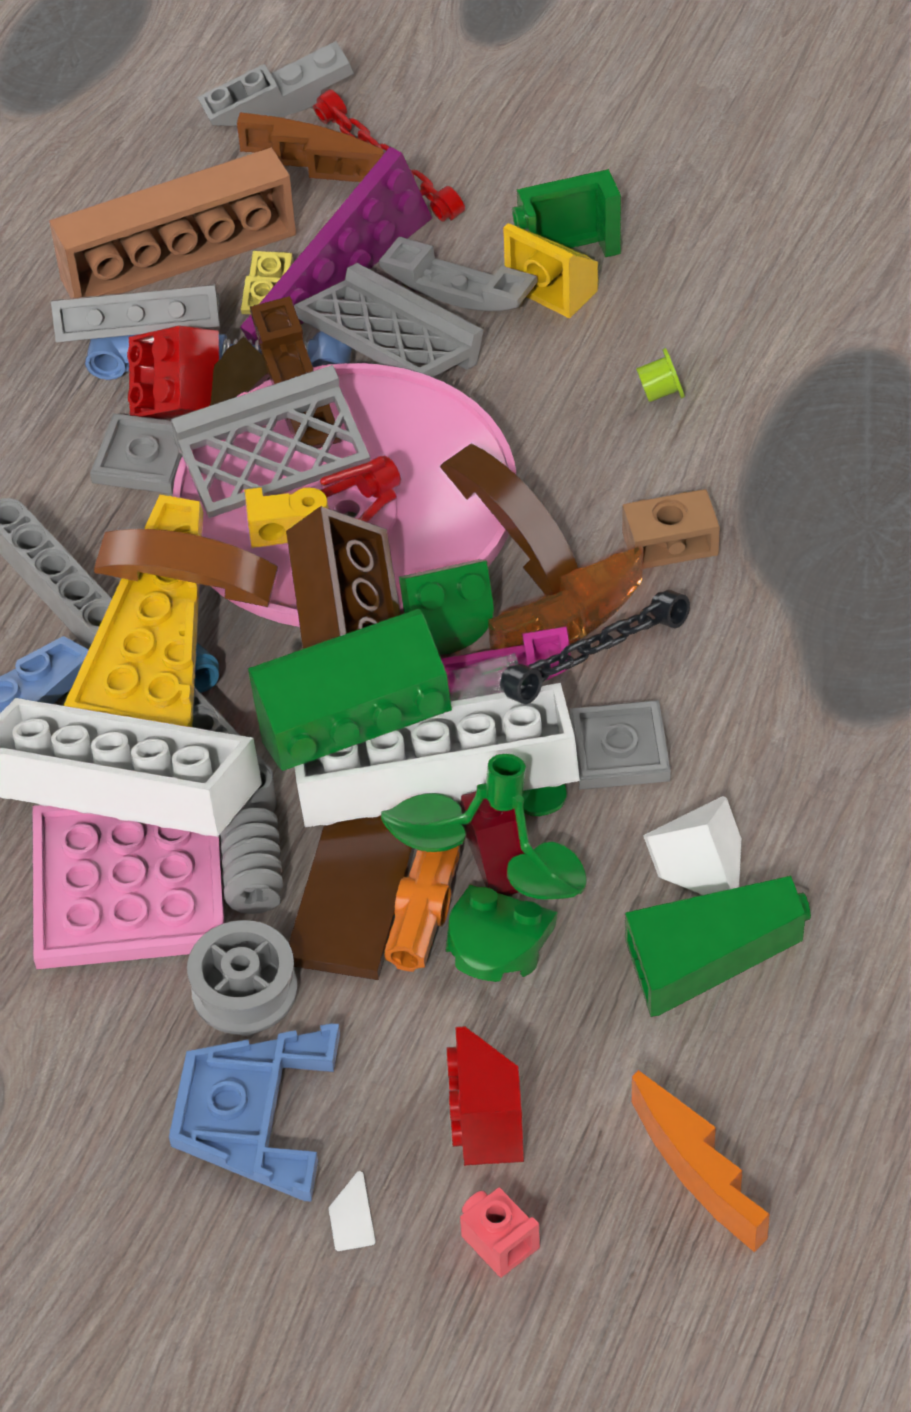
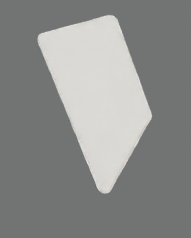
(351, 1216)

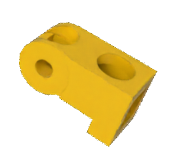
(274, 514)

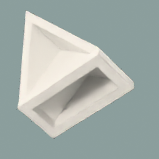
(699, 849)

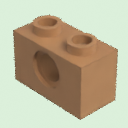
(672, 528)

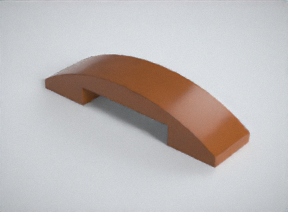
(189, 559)

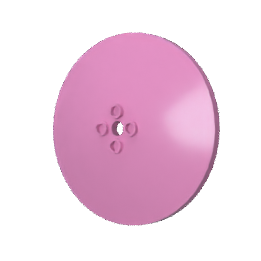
(416, 426)

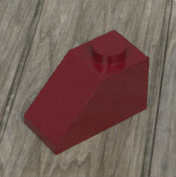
(493, 843)

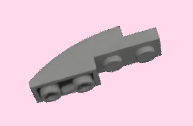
(278, 93)

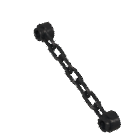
(524, 682)

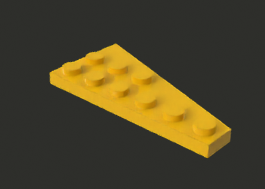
(147, 639)

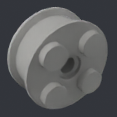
(242, 977)

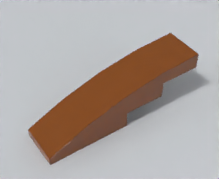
(302, 144)

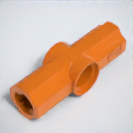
(420, 908)

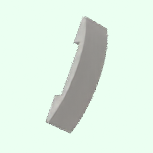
(455, 284)

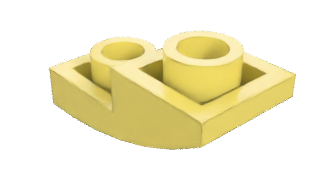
(264, 274)

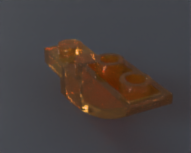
(583, 604)

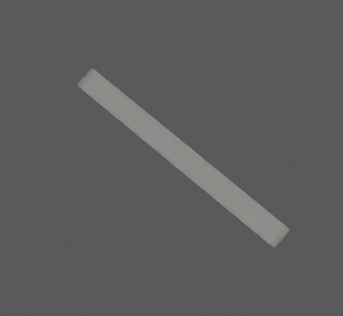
(82, 605)

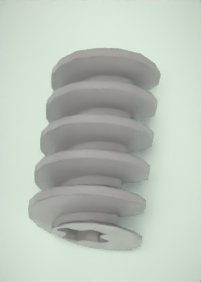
(252, 861)

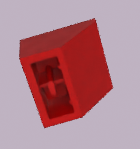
(171, 371)
(484, 1101)

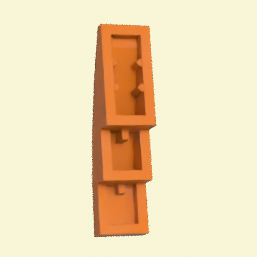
(690, 1151)

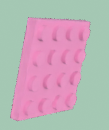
(119, 889)

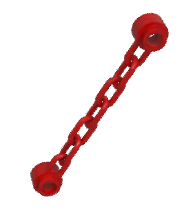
(444, 203)

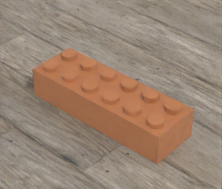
(174, 226)

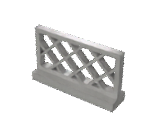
(390, 307)
(135, 312)
(264, 408)

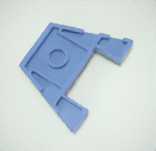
(230, 1106)

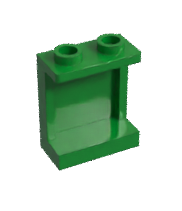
(573, 211)

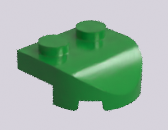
(453, 602)
(497, 933)

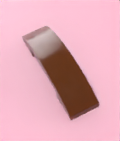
(287, 357)
(517, 511)

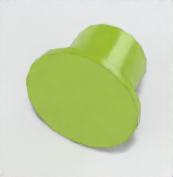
(660, 378)

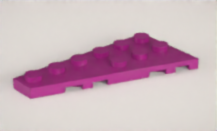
(360, 232)

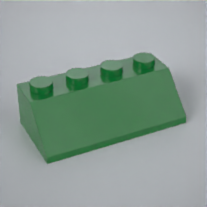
(349, 690)

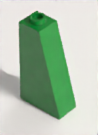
(710, 938)

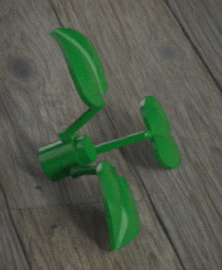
(436, 823)

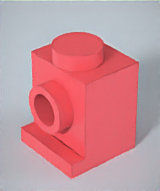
(502, 1243)

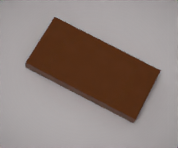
(350, 899)

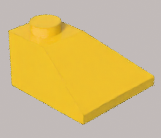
(563, 275)

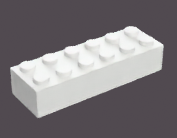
(442, 757)
(125, 767)

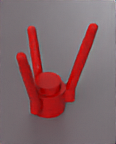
(372, 478)

